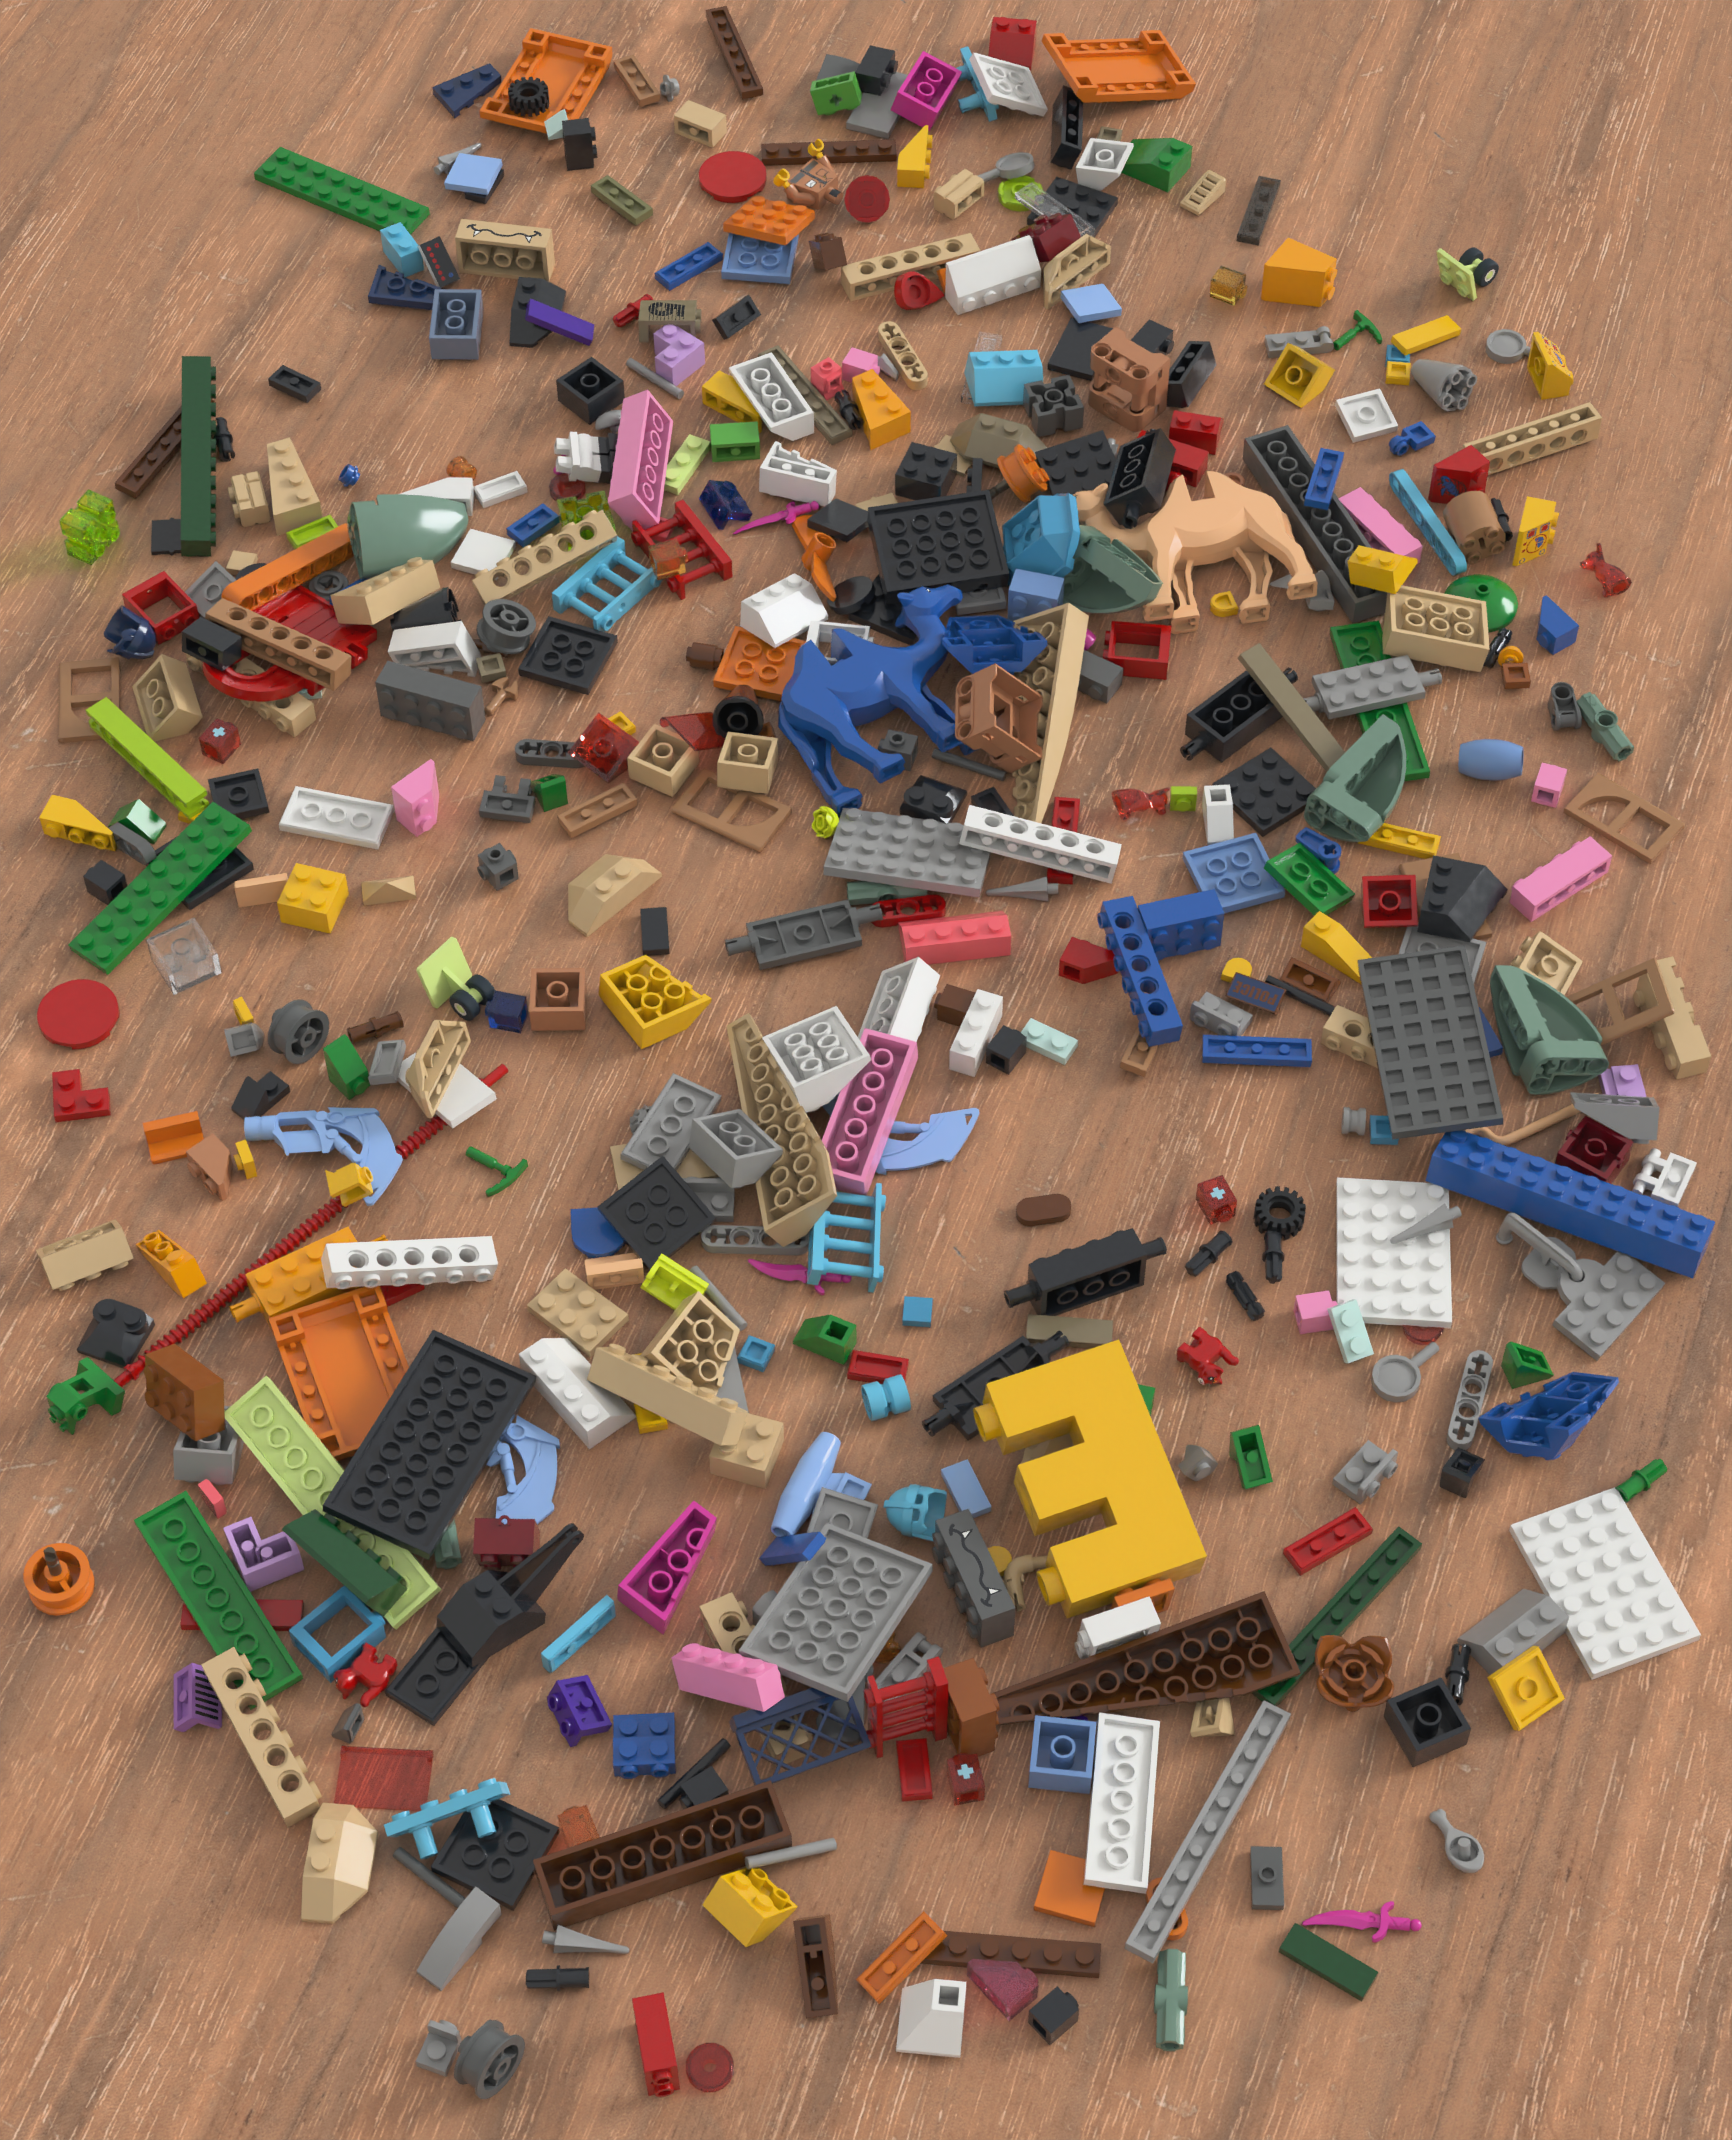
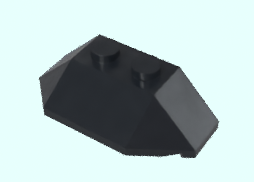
(524, 332)

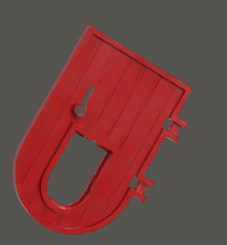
(309, 615)

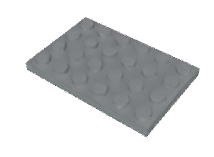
(905, 853)
(837, 1612)

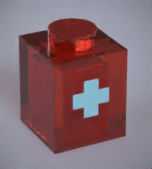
(220, 741)
(1216, 1200)
(965, 1778)

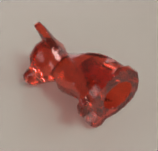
(1611, 577)
(1134, 800)

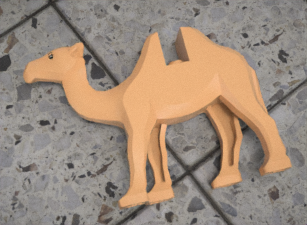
(1202, 532)

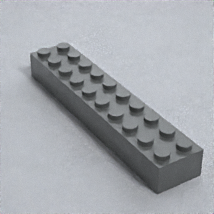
(1325, 535)

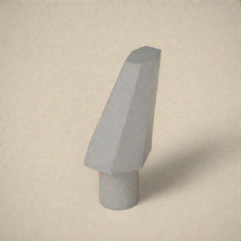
(887, 367)

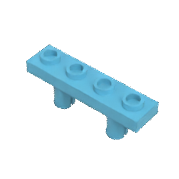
(976, 100)
(432, 1812)

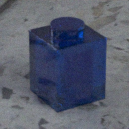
(507, 1011)

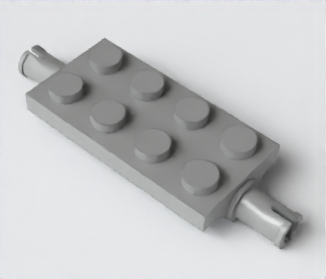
(1370, 687)

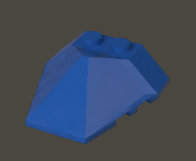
(991, 640)
(1550, 1419)

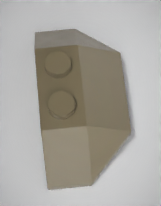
(991, 437)

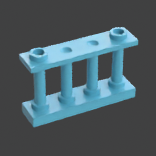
(598, 568)
(821, 1242)

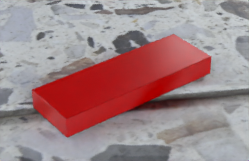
(1327, 1541)

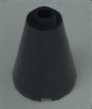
(433, 609)
(738, 713)

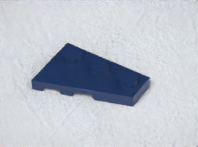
(462, 90)
(399, 291)

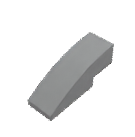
(459, 1938)

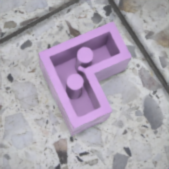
(677, 353)
(262, 1560)

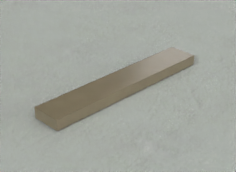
(825, 417)
(1291, 706)

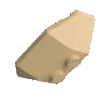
(1074, 267)
(606, 890)
(437, 1063)
(336, 1862)

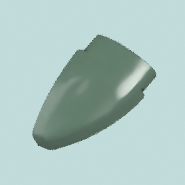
(1108, 576)
(1361, 785)
(1544, 1033)

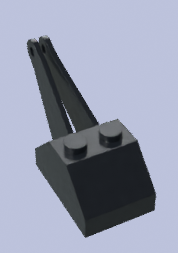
(503, 1605)

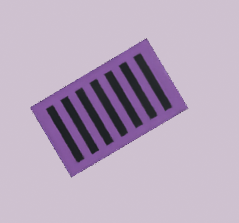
(195, 1700)

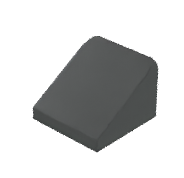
(349, 1724)

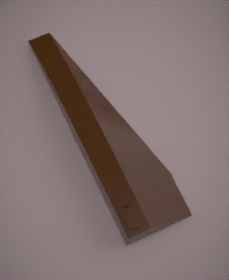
(1196, 1660)

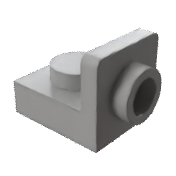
(439, 2047)

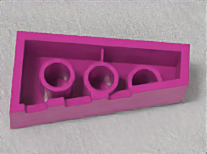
(664, 1573)

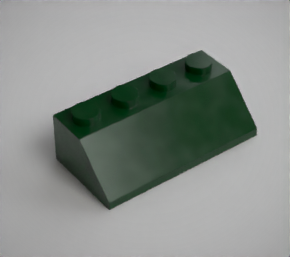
(346, 1560)

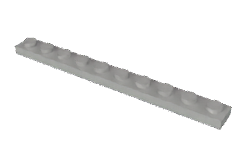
(1207, 1832)

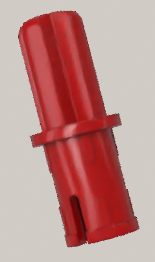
(629, 313)

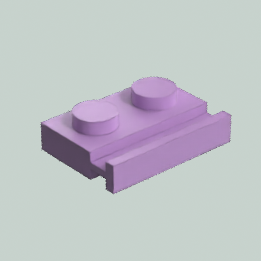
(1622, 1081)

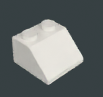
(1102, 162)

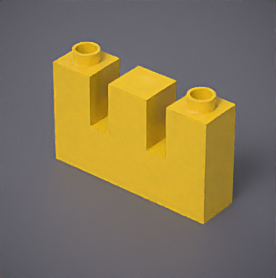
(1109, 1471)

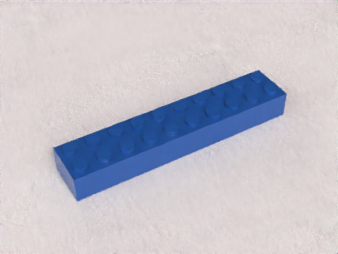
(1571, 1201)

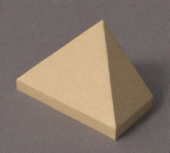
(388, 890)
(1212, 1718)

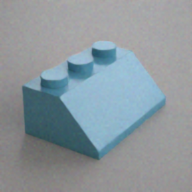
(1000, 376)

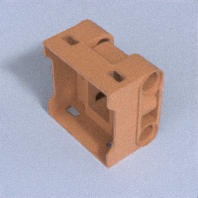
(1127, 381)
(996, 719)

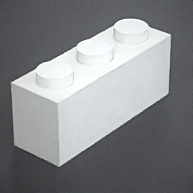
(975, 1033)

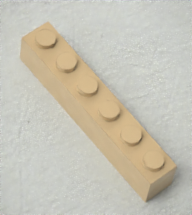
(667, 1395)

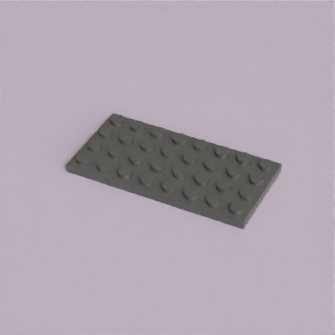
(1429, 1042)

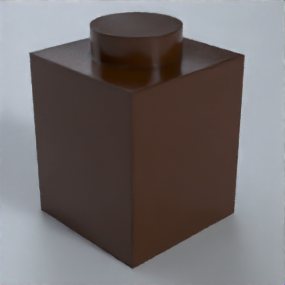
(953, 1004)

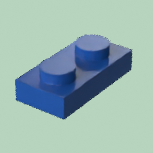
(533, 525)

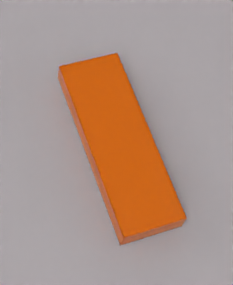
(901, 1957)

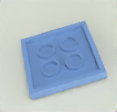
(758, 260)
(1234, 872)

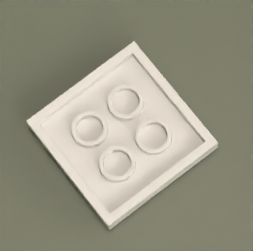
(1008, 84)

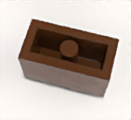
(827, 251)

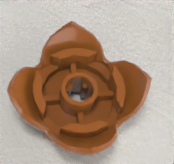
(1367, 1658)

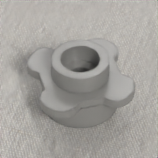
(669, 87)

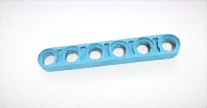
(1427, 522)

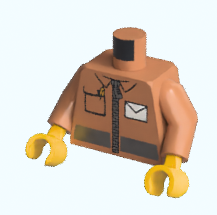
(813, 183)

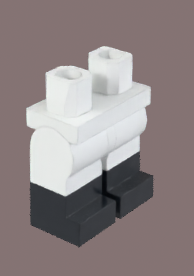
(586, 457)

